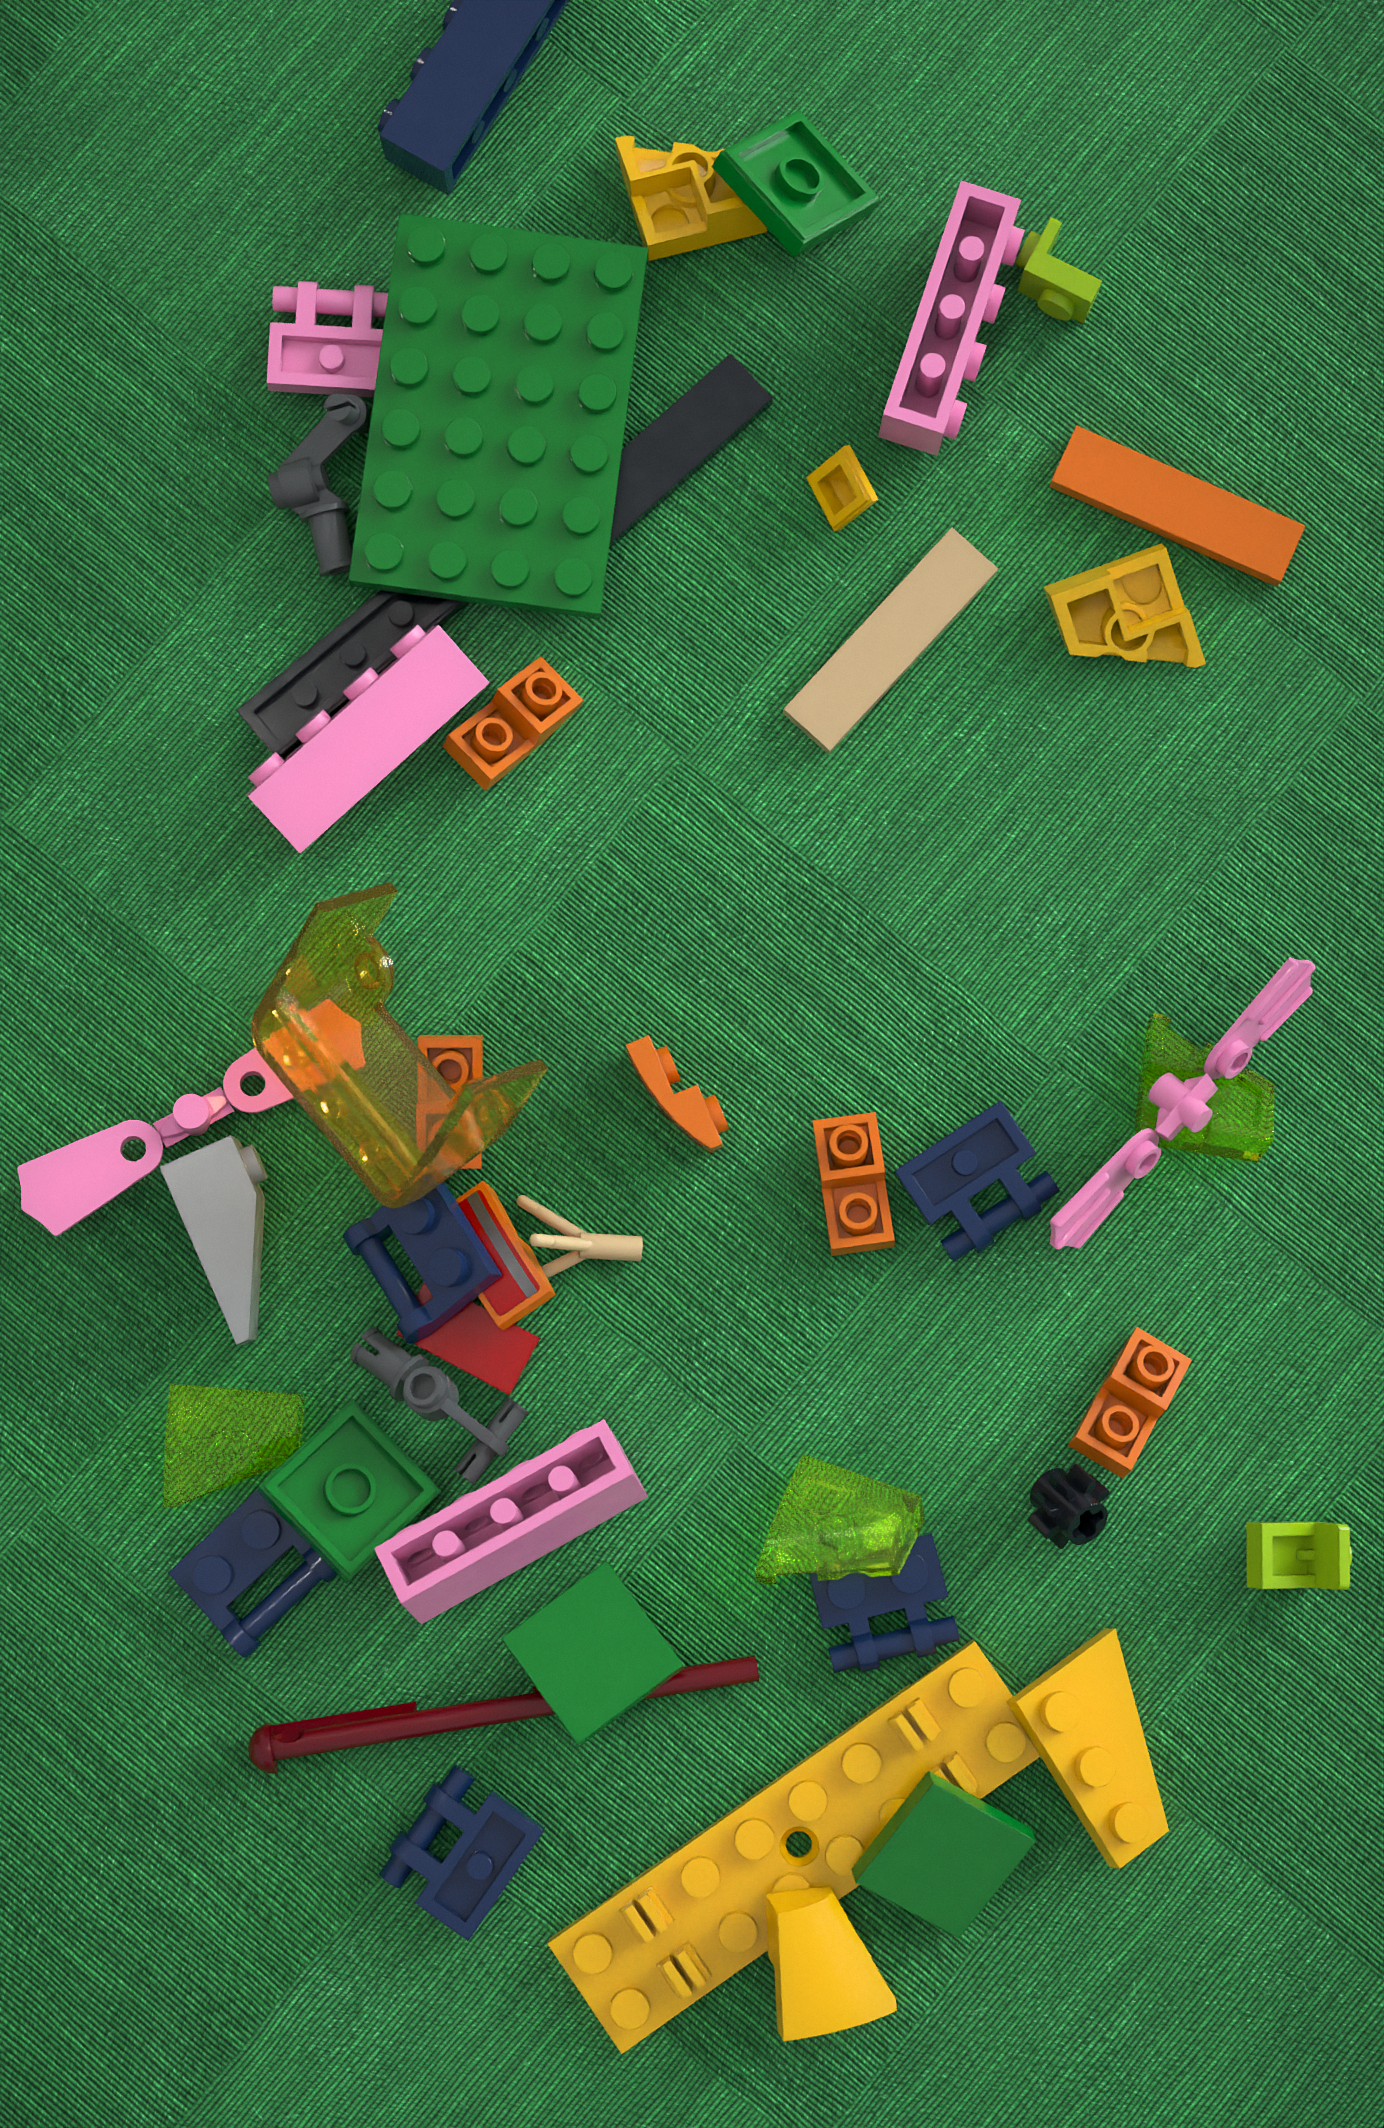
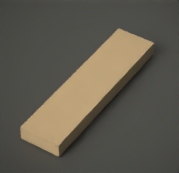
(890, 641)

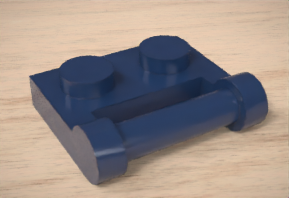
(441, 1249)
(235, 1558)

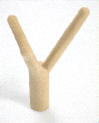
(580, 1243)

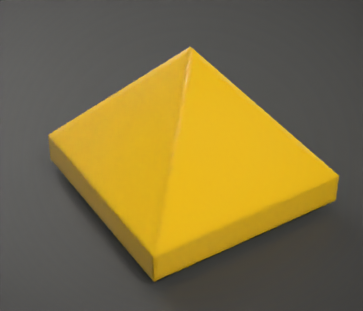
(842, 488)

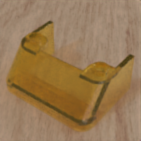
(360, 1070)

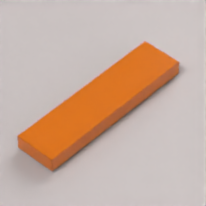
(1177, 506)

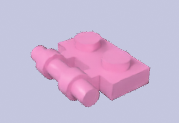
(322, 357)

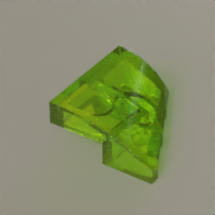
(1241, 1106)
(225, 1437)
(839, 1525)

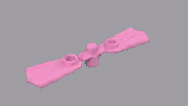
(1182, 1104)
(92, 1171)

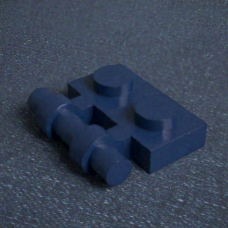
(965, 1164)
(862, 1596)
(479, 1862)

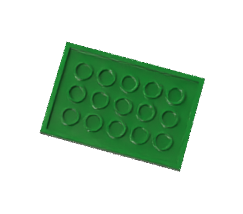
(498, 416)

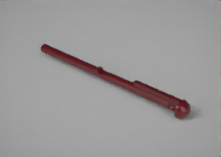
(404, 1722)

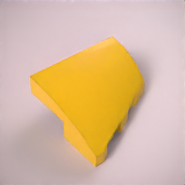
(681, 199)
(1126, 611)
(820, 1966)

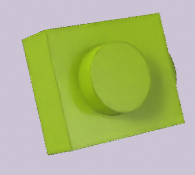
(1055, 285)
(1298, 1555)

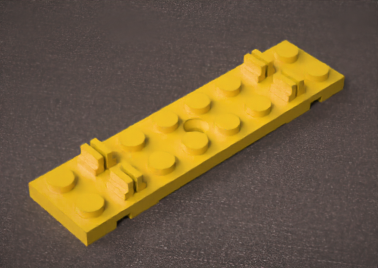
(704, 1904)

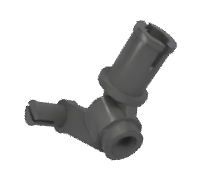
(305, 484)
(436, 1397)

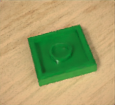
(796, 183)
(348, 1490)
(592, 1653)
(943, 1854)

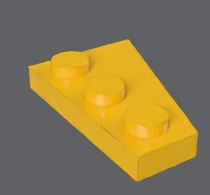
(1095, 1747)

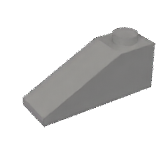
(225, 1220)

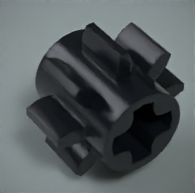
(1068, 1506)

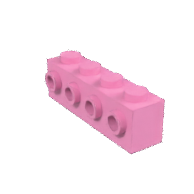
(945, 329)
(367, 737)
(510, 1522)

